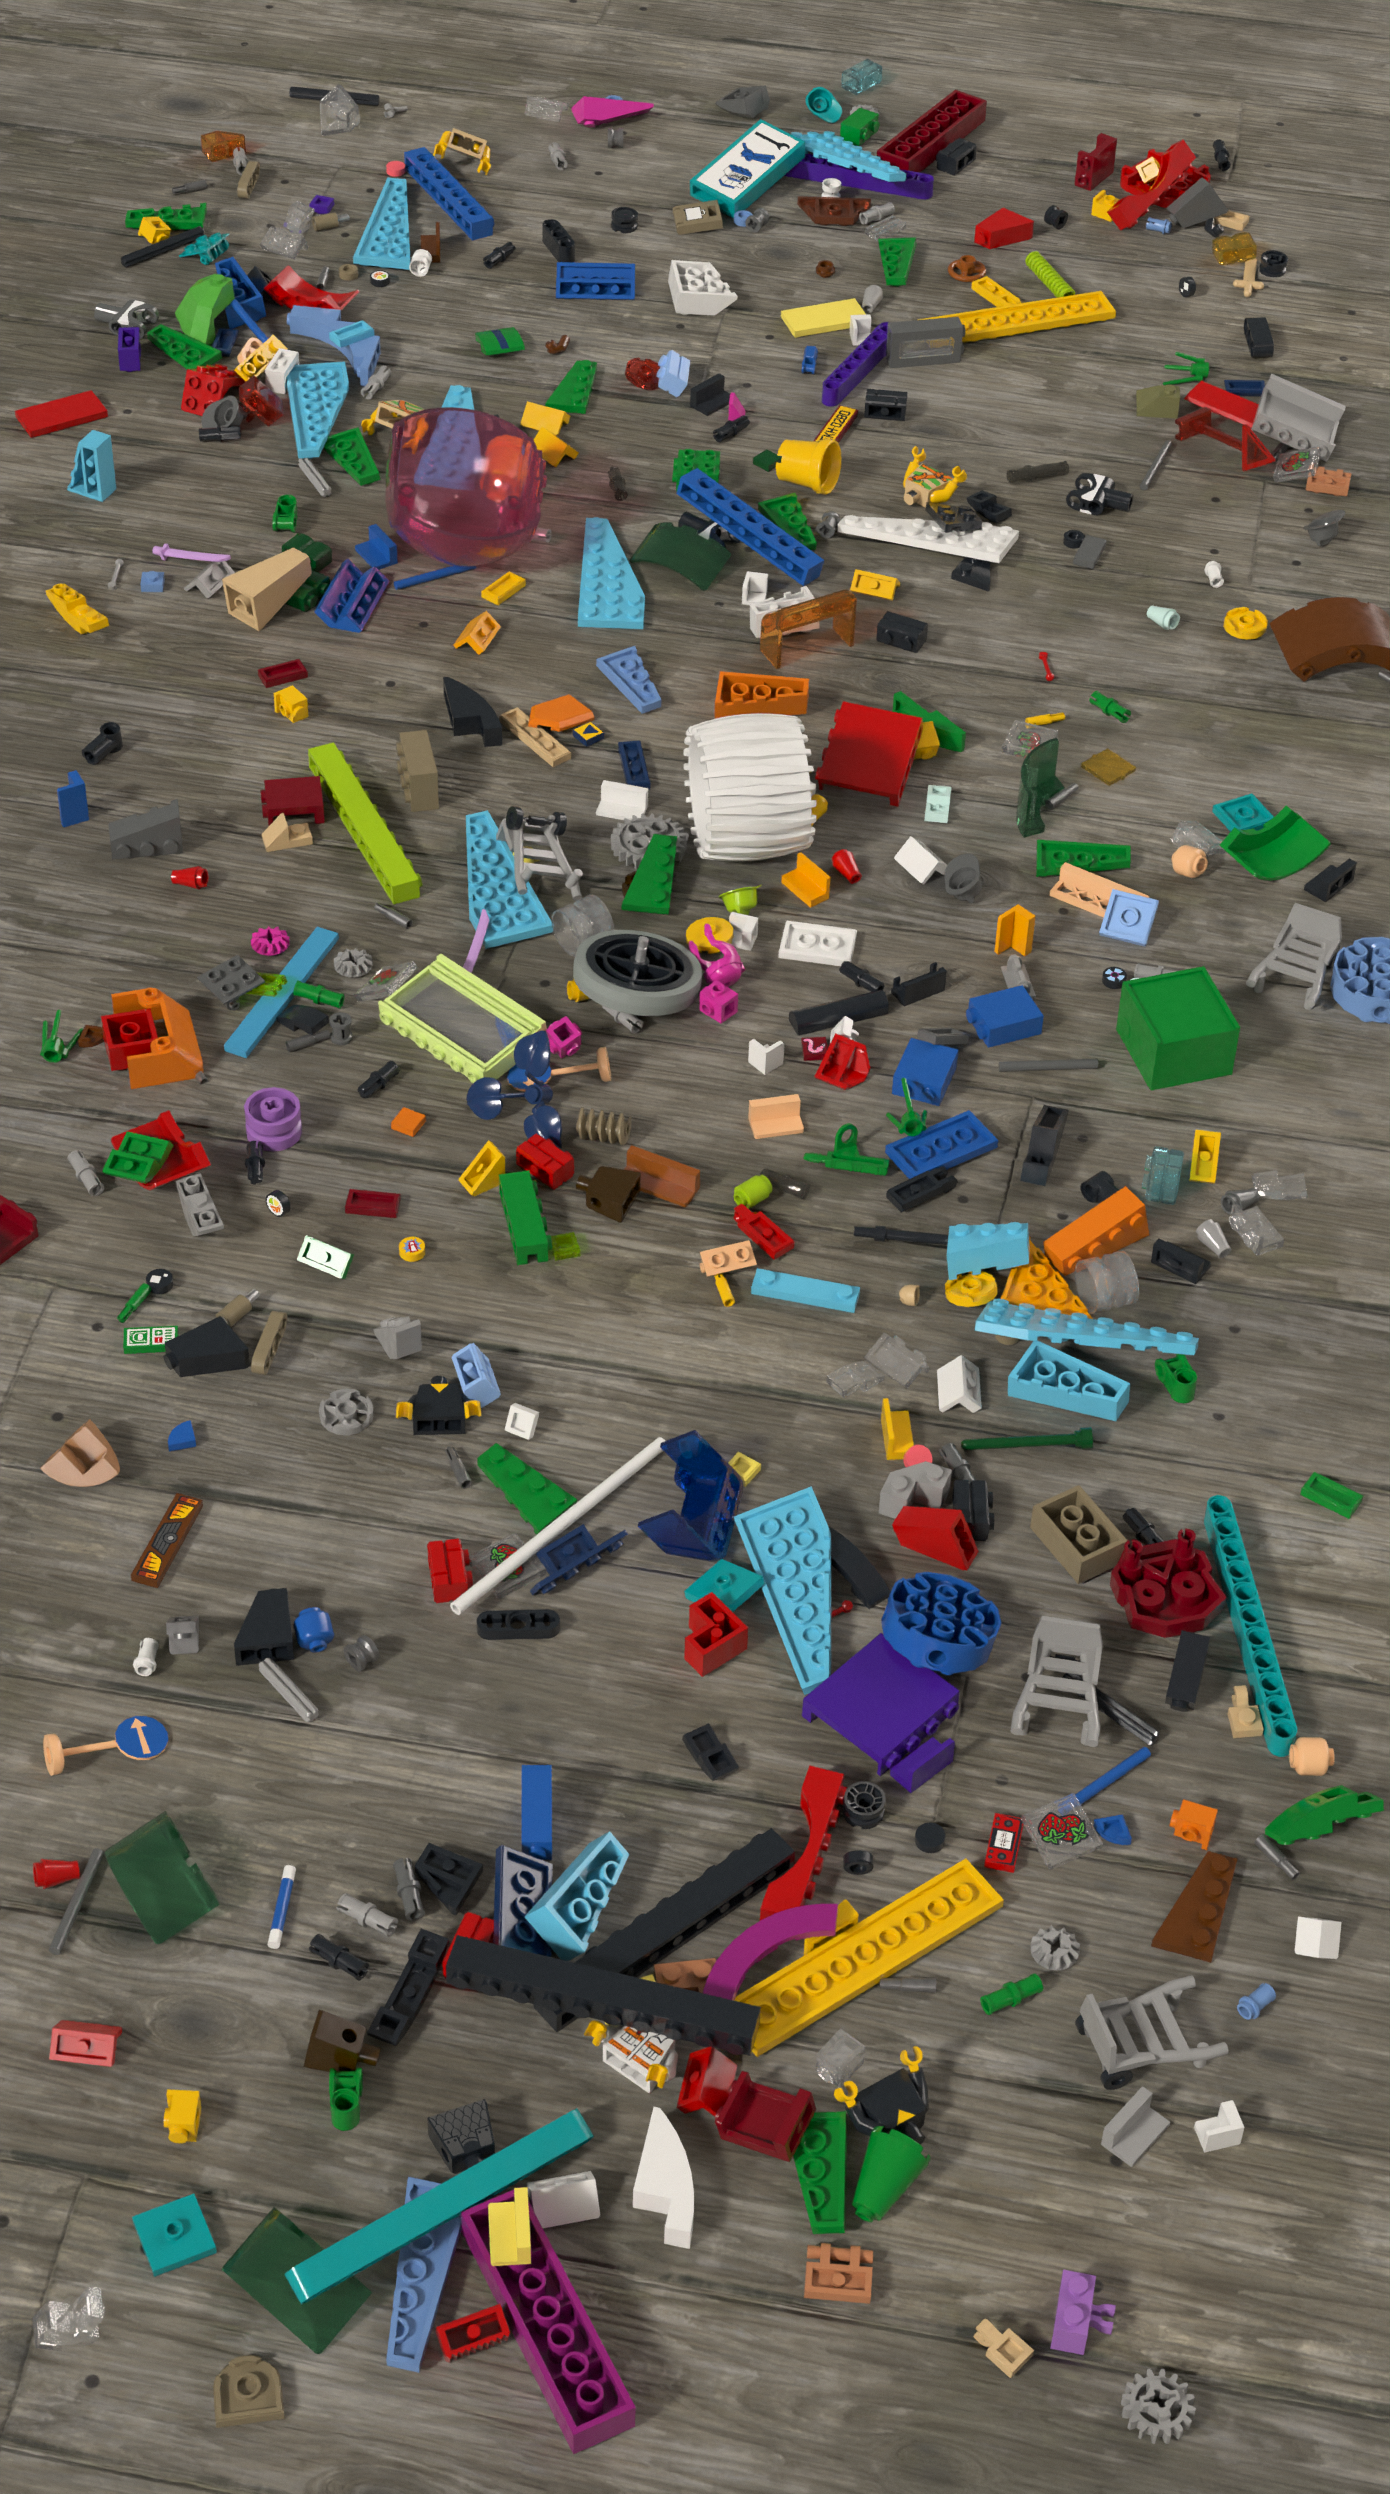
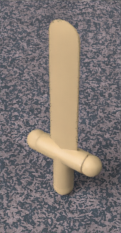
(1248, 281)

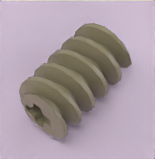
(603, 1127)

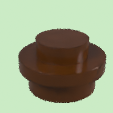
(825, 268)

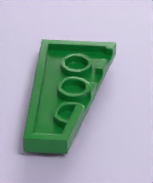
(183, 348)
(788, 516)

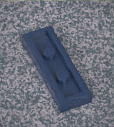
(633, 764)

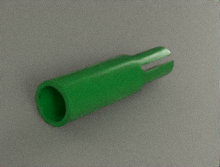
(134, 1302)

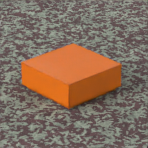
(408, 1122)

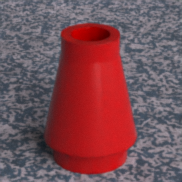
(845, 863)
(191, 877)
(54, 1872)

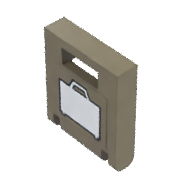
(697, 217)

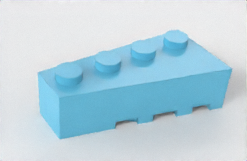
(1067, 1383)
(573, 1903)

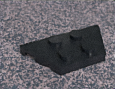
(953, 517)

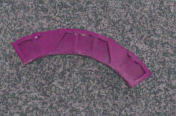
(765, 1938)

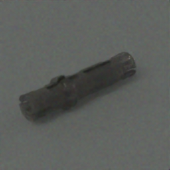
(1030, 472)

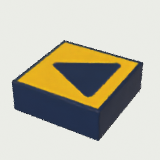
(588, 734)

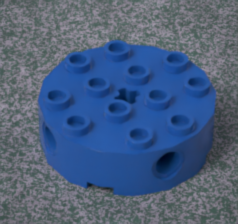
(940, 1623)

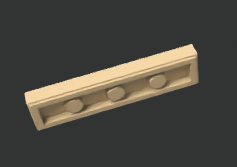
(535, 738)

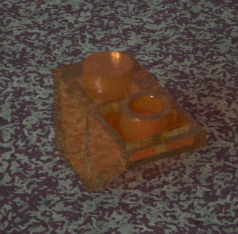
(221, 144)

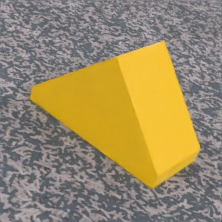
(484, 1170)

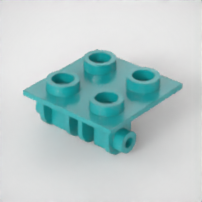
(207, 247)

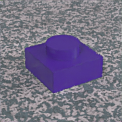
(322, 204)

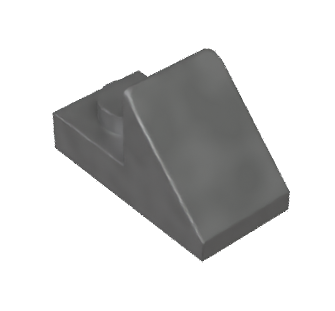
(183, 1634)

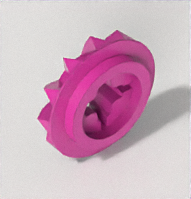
(261, 944)

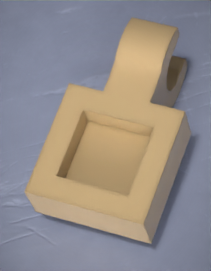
(1244, 1719)
(1004, 2349)

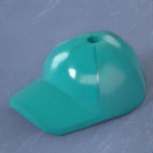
(830, 108)

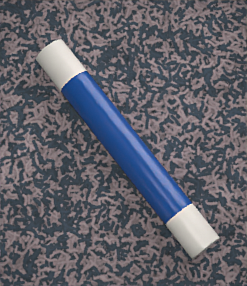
(281, 1907)

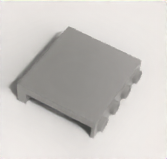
(1297, 416)

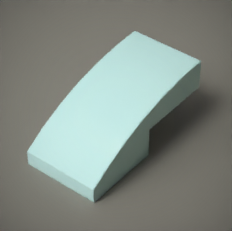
(937, 804)

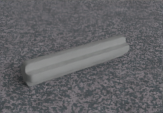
(315, 477)
(288, 1690)

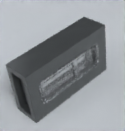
(924, 342)

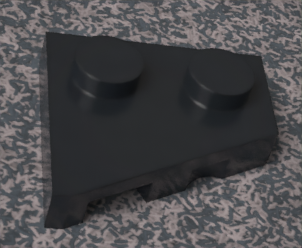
(973, 572)
(448, 1875)

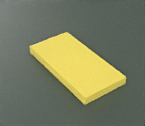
(821, 317)

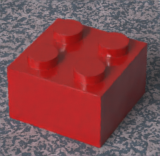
(127, 1035)

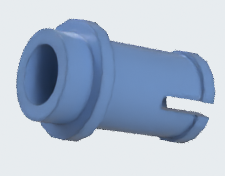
(1159, 225)
(1250, 2006)

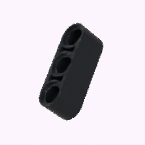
(558, 241)
(1258, 337)

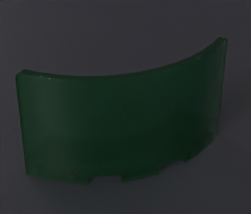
(683, 552)
(1036, 786)
(159, 1879)
(260, 2270)

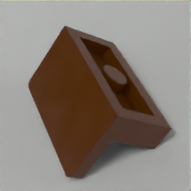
(432, 244)

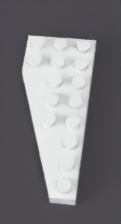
(986, 544)

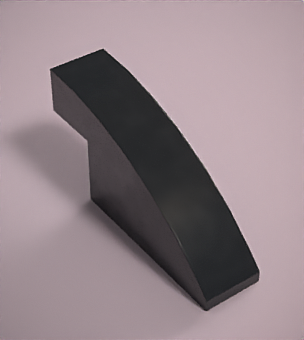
(471, 713)
(1044, 1145)

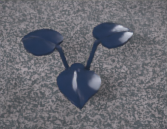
(532, 1055)

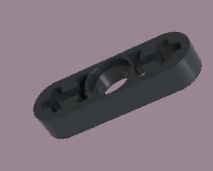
(496, 1632)

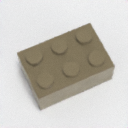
(417, 771)
(1078, 1534)

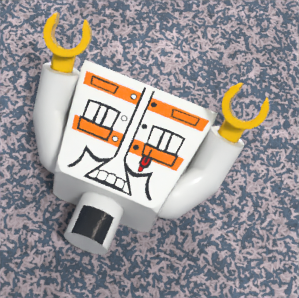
(636, 2055)

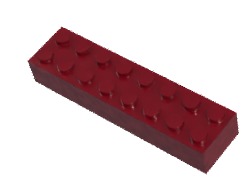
(933, 131)

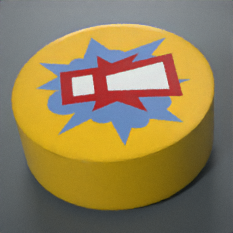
(412, 1249)

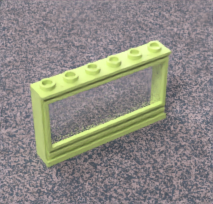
(460, 1019)

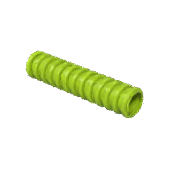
(1048, 275)

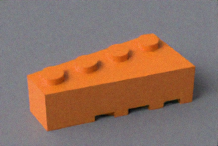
(760, 694)
(1098, 1232)

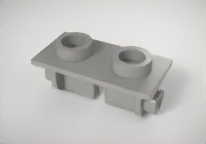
(1016, 974)

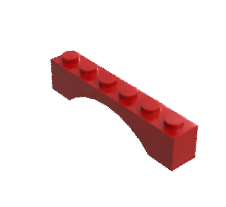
(1173, 163)
(819, 1802)

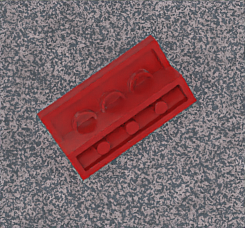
(1223, 403)

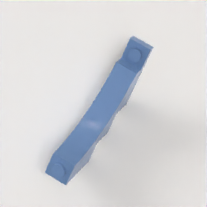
(320, 322)

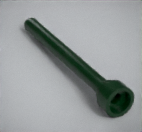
(1081, 1438)

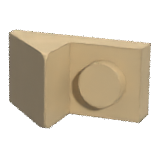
(281, 836)

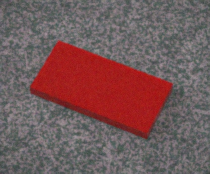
(61, 413)

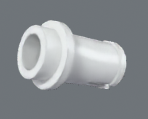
(1213, 571)
(145, 1662)

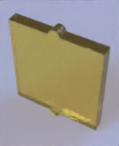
(1108, 767)

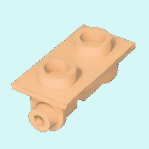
(727, 1258)

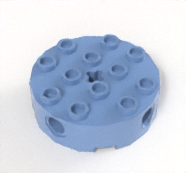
(1363, 979)

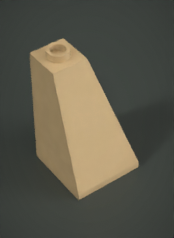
(264, 588)

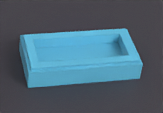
(351, 334)

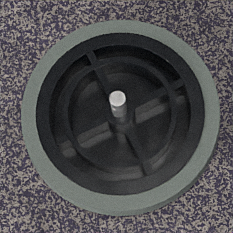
(637, 972)

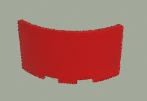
(292, 290)
(183, 1158)

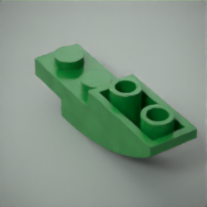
(948, 734)
(1317, 1812)

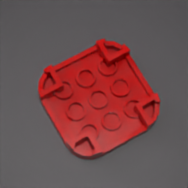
(1133, 183)

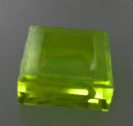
(565, 1246)

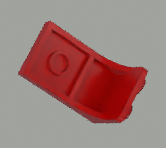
(207, 386)

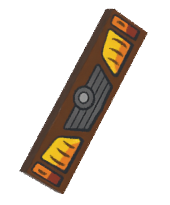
(167, 1540)

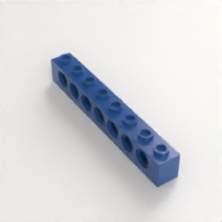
(449, 193)
(750, 527)

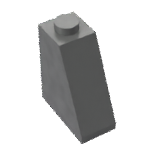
(1196, 205)

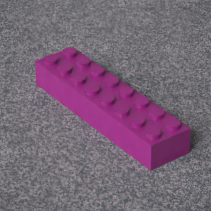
(554, 2334)

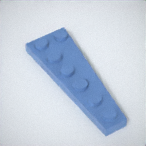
(419, 2286)

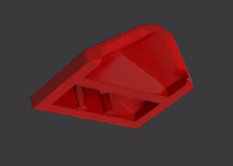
(844, 1063)

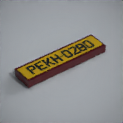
(838, 424)

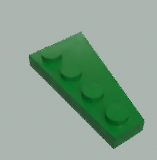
(174, 218)
(897, 259)
(575, 389)
(353, 455)
(1087, 856)
(653, 880)
(531, 1492)
(822, 2171)

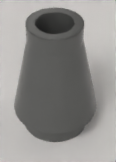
(1243, 1198)

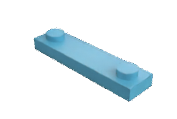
(805, 1290)

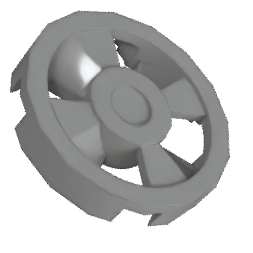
(345, 1412)

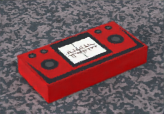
(1004, 1843)

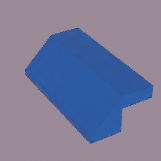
(595, 281)
(351, 597)

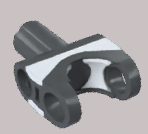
(130, 315)

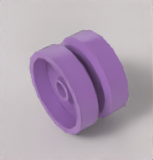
(273, 1118)

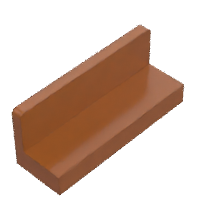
(664, 1176)

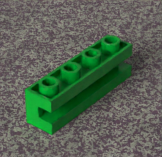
(524, 1216)

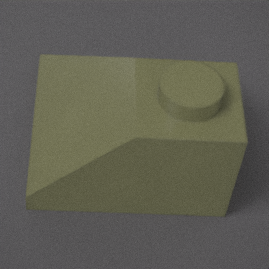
(1158, 401)

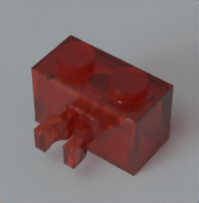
(260, 401)

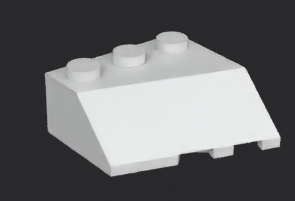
(698, 288)

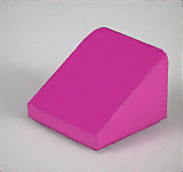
(735, 407)

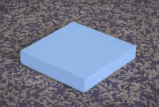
(1129, 917)

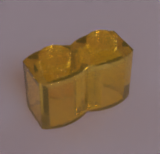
(1233, 249)

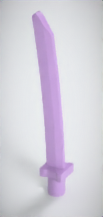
(165, 551)
(477, 942)

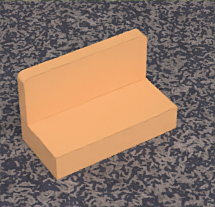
(775, 1116)

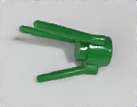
(1199, 369)
(54, 1048)
(911, 1121)

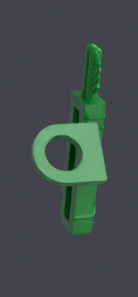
(847, 1156)

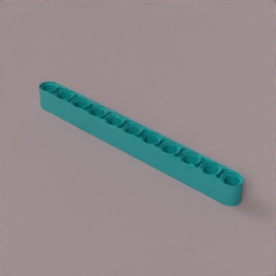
(1250, 1626)
(437, 2206)

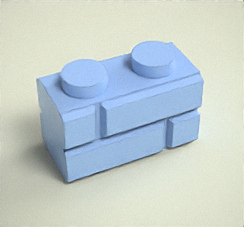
(673, 373)
(476, 1375)

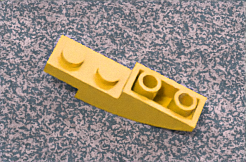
(259, 359)
(74, 609)

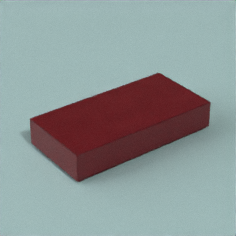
(282, 673)
(372, 1203)

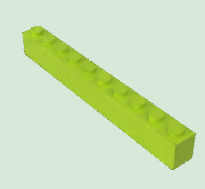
(365, 823)

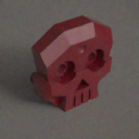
(1165, 1574)

